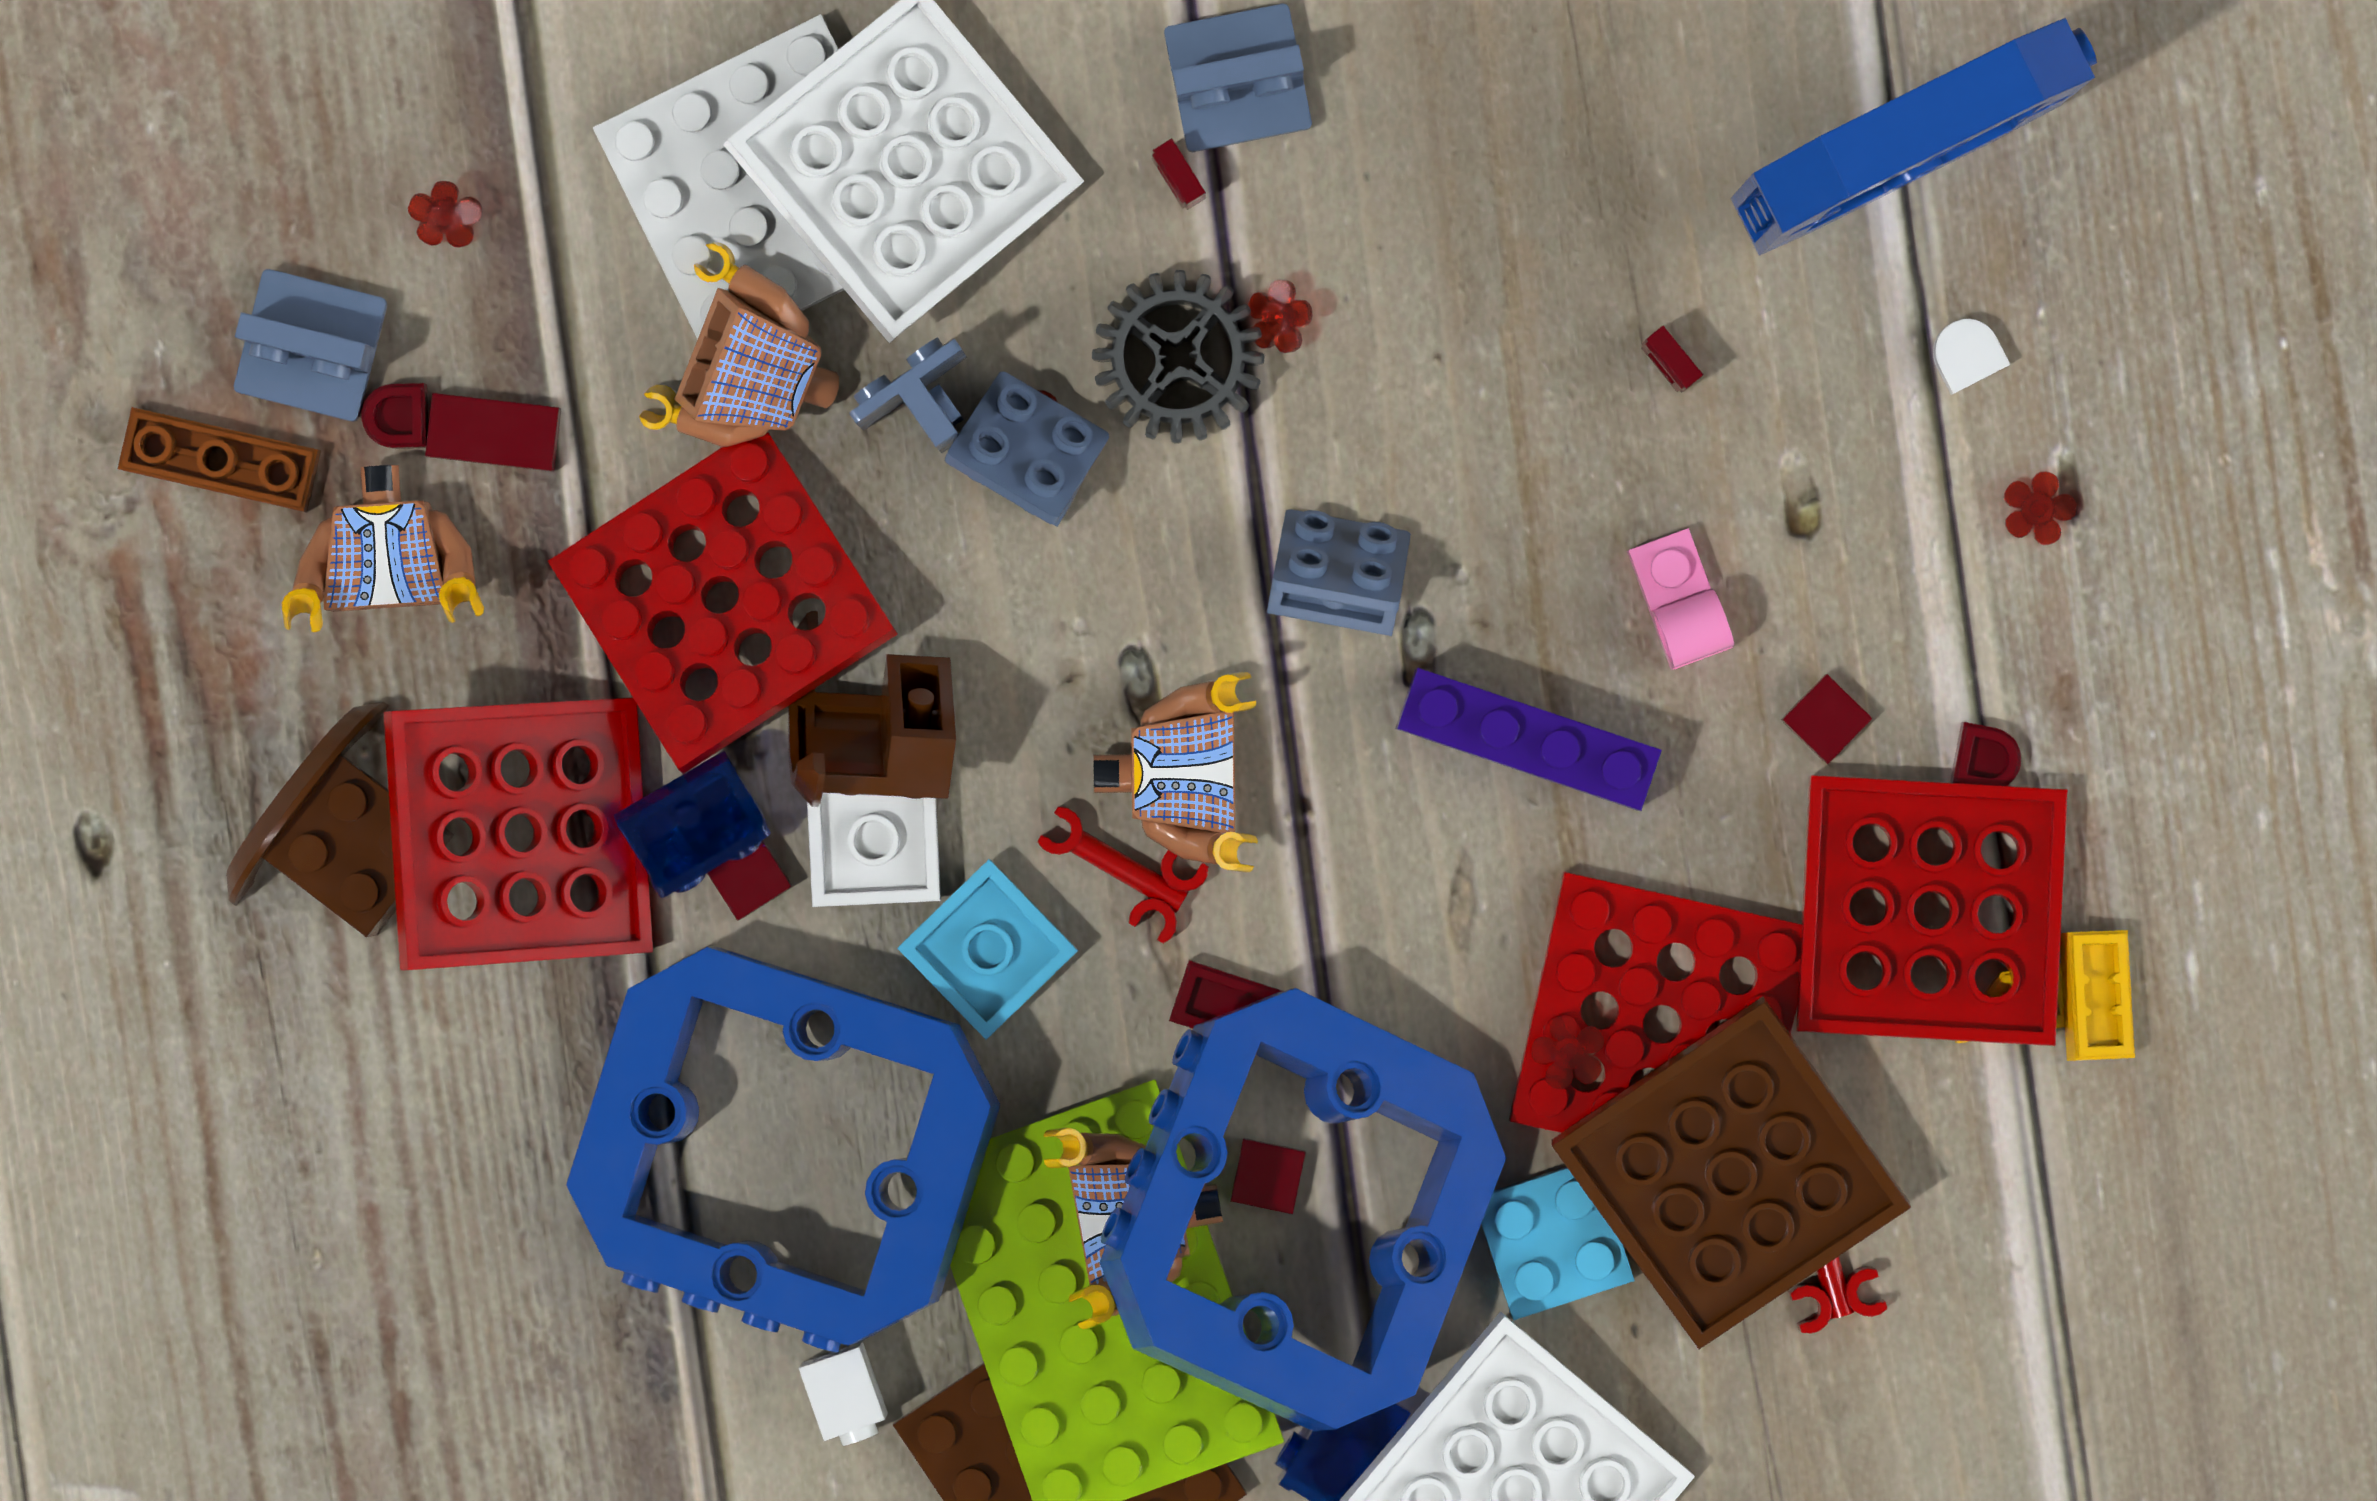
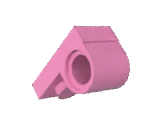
(1681, 599)

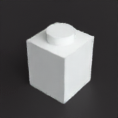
(844, 1394)

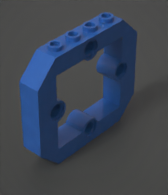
(1914, 135)
(622, 1143)
(1149, 1227)

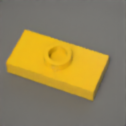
(2097, 995)

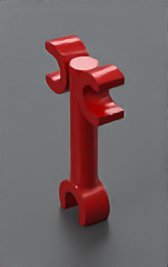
(1164, 891)
(1836, 1296)

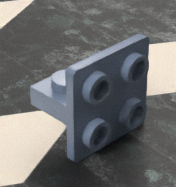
(1238, 77)
(309, 344)
(930, 408)
(1027, 448)
(1339, 571)

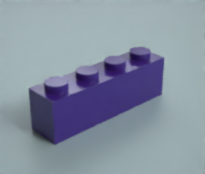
(1528, 739)

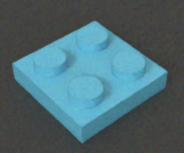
(987, 949)
(1551, 1244)

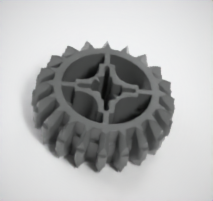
(1211, 312)

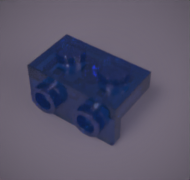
(694, 825)
(1330, 1461)

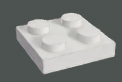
(873, 850)

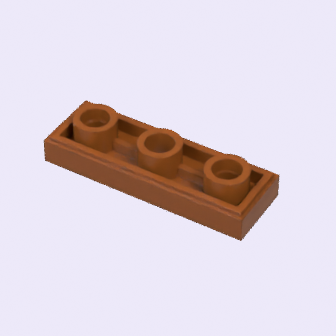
(255, 467)

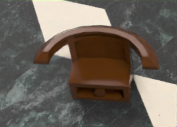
(876, 742)
(329, 832)

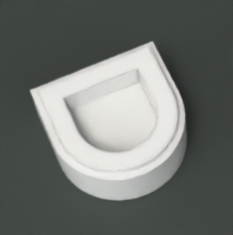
(1967, 353)

